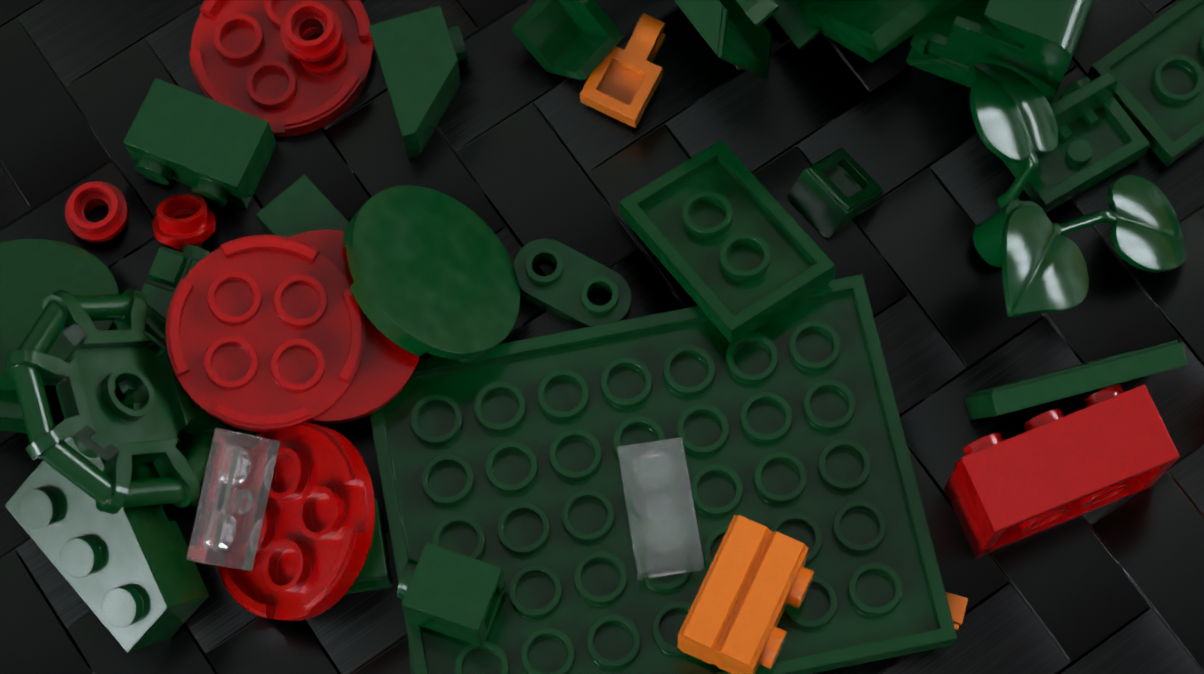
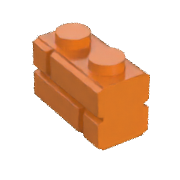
(745, 597)

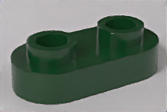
(568, 287)

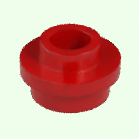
(308, 15)
(87, 198)
(183, 221)

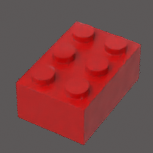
(1059, 468)

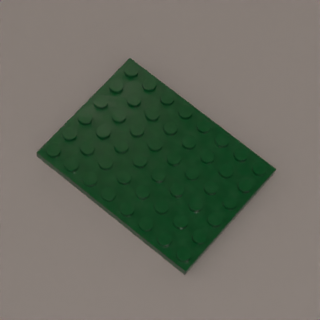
(779, 427)

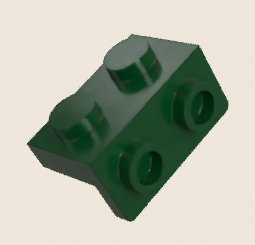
(1092, 143)

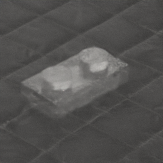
(233, 500)
(660, 508)

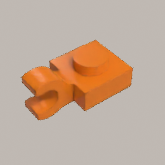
(626, 77)

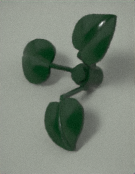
(1037, 262)

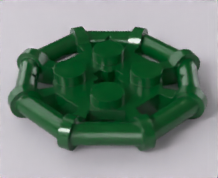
(94, 413)

